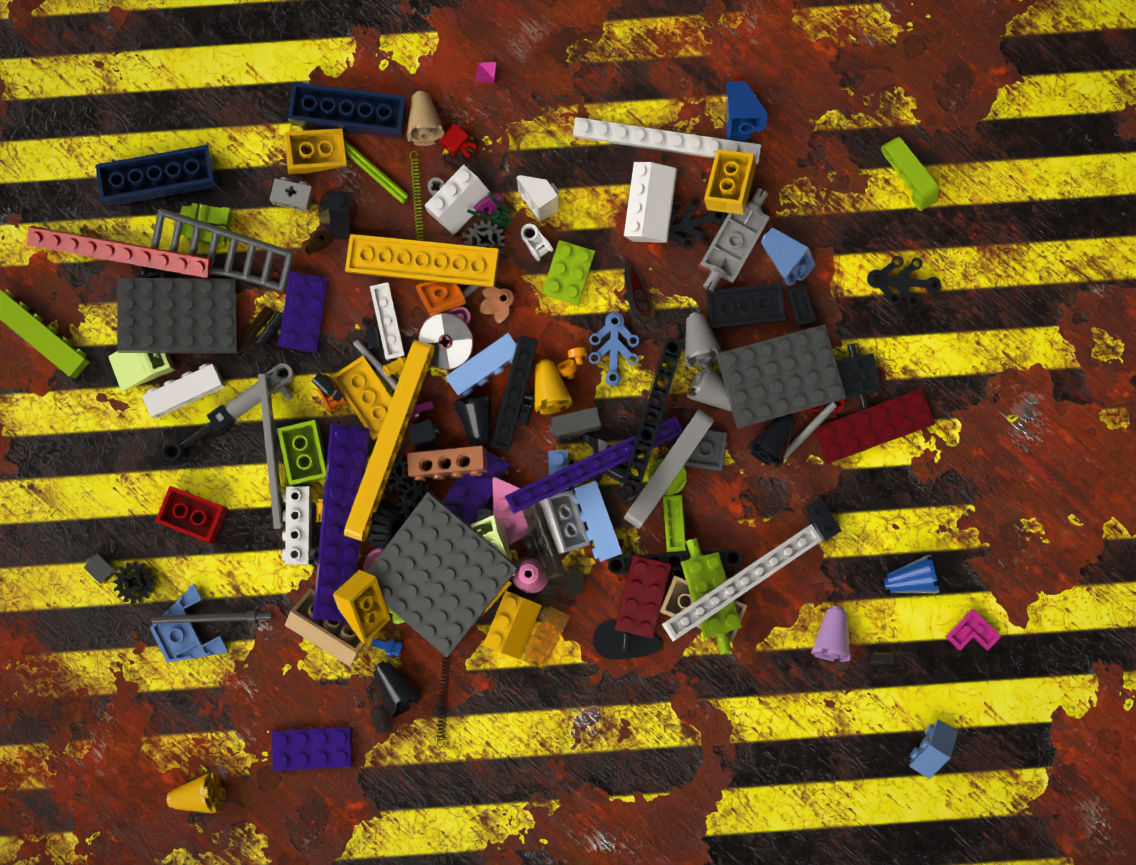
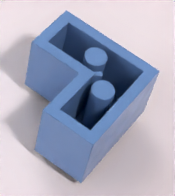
(934, 749)

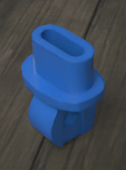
(392, 647)

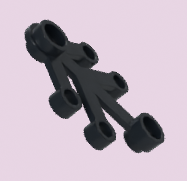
(686, 224)
(901, 281)

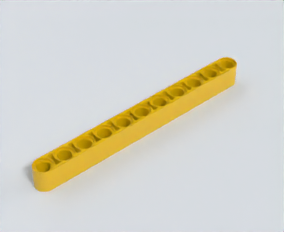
(389, 440)

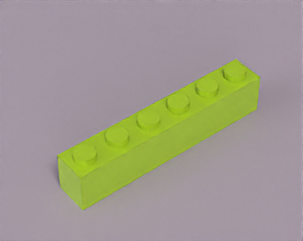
(40, 336)

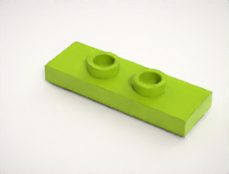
(674, 524)

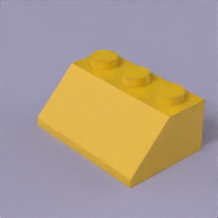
(512, 625)

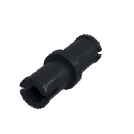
(270, 330)

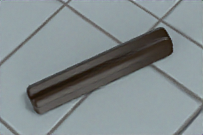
(253, 329)

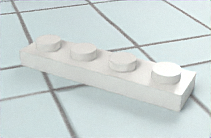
(387, 321)

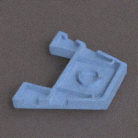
(181, 640)

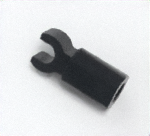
(372, 334)
(326, 386)

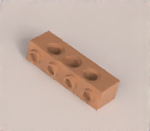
(418, 461)

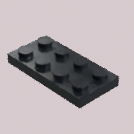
(745, 306)

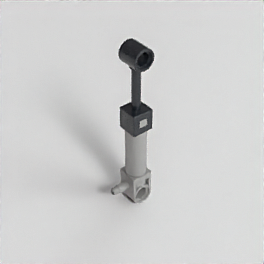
(226, 414)

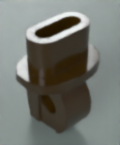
(316, 244)

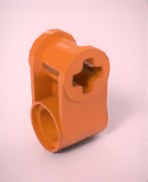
(327, 399)

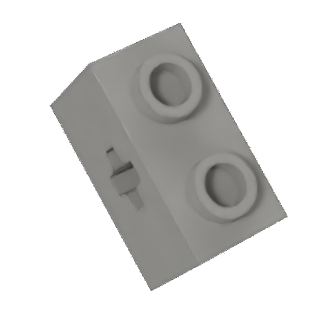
(300, 201)

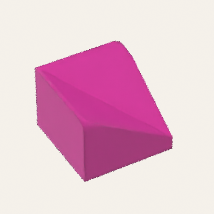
(486, 72)

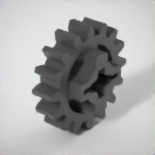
(490, 234)

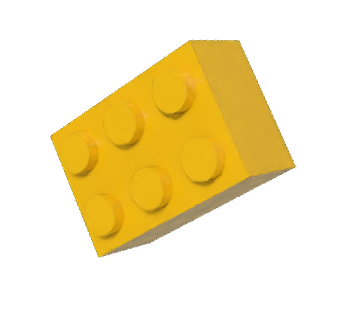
(730, 181)

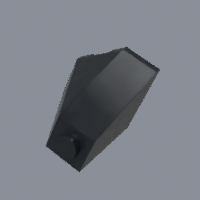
(338, 213)

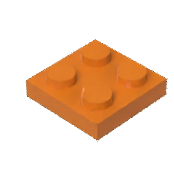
(440, 296)

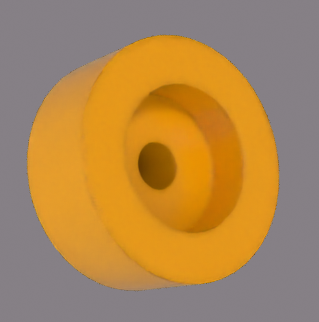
(577, 354)
(567, 368)

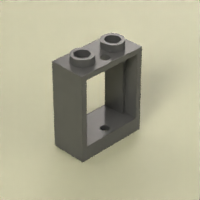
(574, 423)

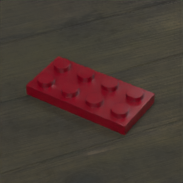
(642, 596)

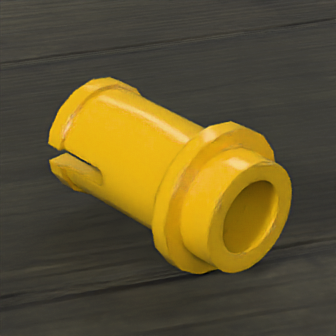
(394, 366)
(319, 506)

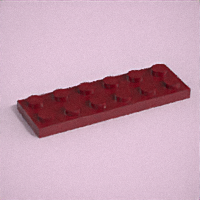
(874, 426)

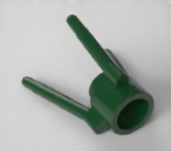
(498, 217)

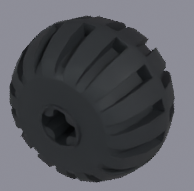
(384, 524)

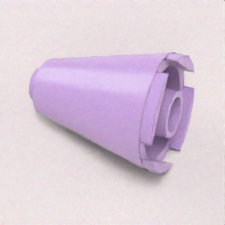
(833, 637)

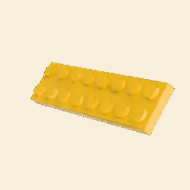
(422, 260)

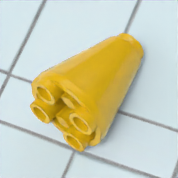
(198, 795)

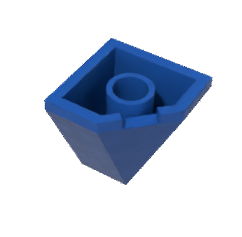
(743, 112)

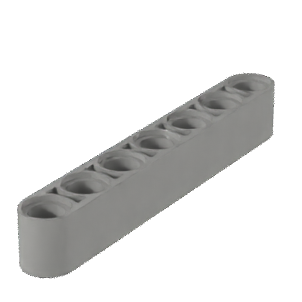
(668, 469)

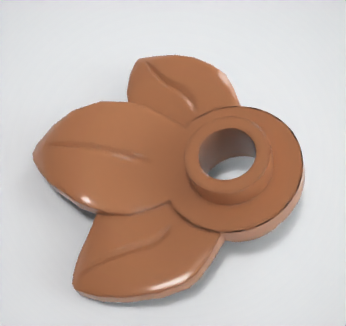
(494, 305)

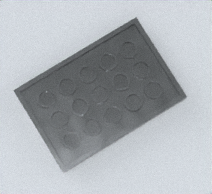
(176, 315)
(780, 376)

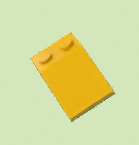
(314, 150)
(362, 605)

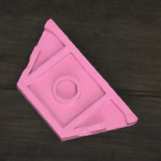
(514, 524)

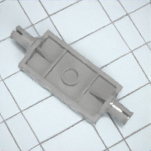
(734, 242)

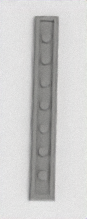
(271, 450)

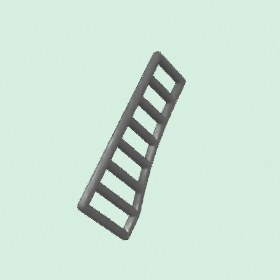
(235, 237)

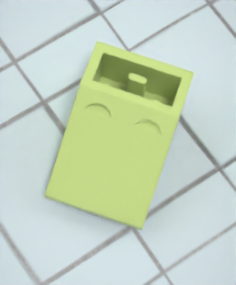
(138, 368)
(494, 531)

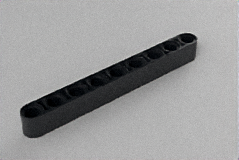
(644, 425)

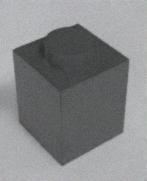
(100, 568)

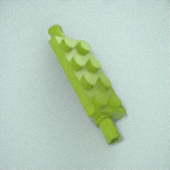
(703, 575)

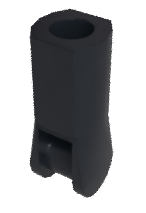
(525, 410)

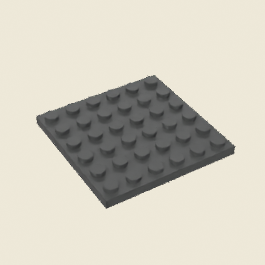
(440, 574)

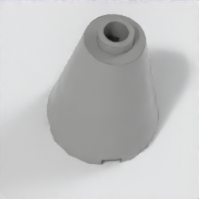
(700, 341)
(709, 389)

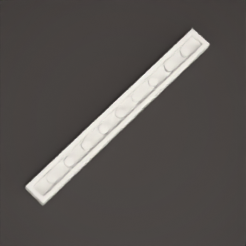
(658, 139)
(741, 582)

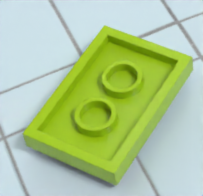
(568, 272)

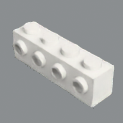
(183, 391)
(298, 525)

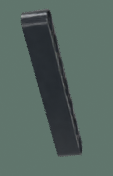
(682, 556)

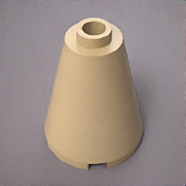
(423, 122)

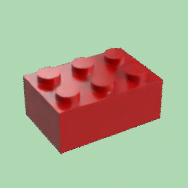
(191, 514)

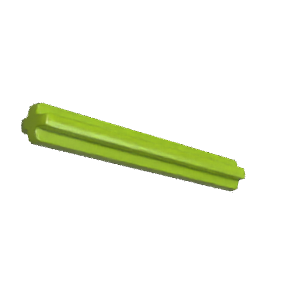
(375, 173)

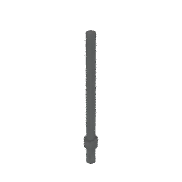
(250, 616)

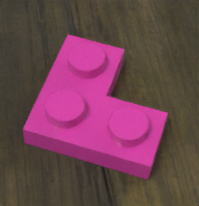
(970, 627)

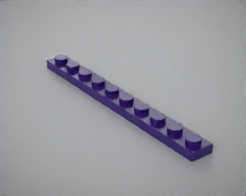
(587, 468)

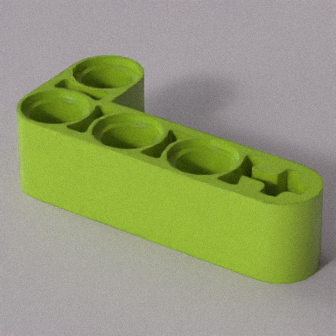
(912, 173)

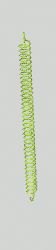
(415, 198)

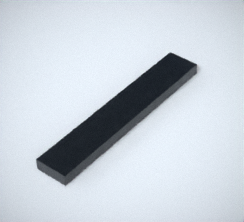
(513, 392)

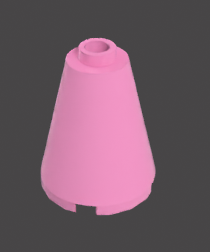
(535, 582)

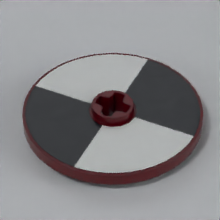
(455, 330)

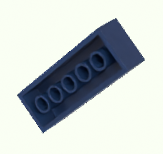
(347, 109)
(156, 175)

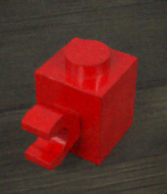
(457, 140)

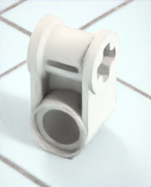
(538, 244)

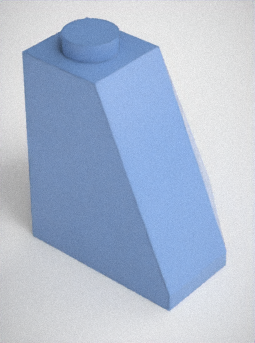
(788, 255)

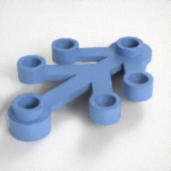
(614, 346)

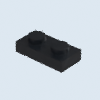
(801, 306)

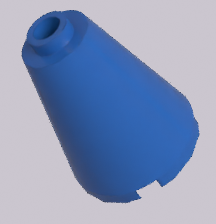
(913, 578)

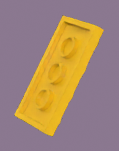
(364, 394)

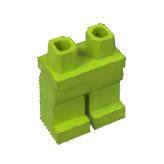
(212, 215)

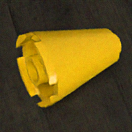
(550, 389)

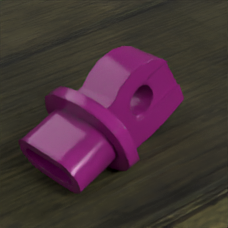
(487, 202)
(421, 408)

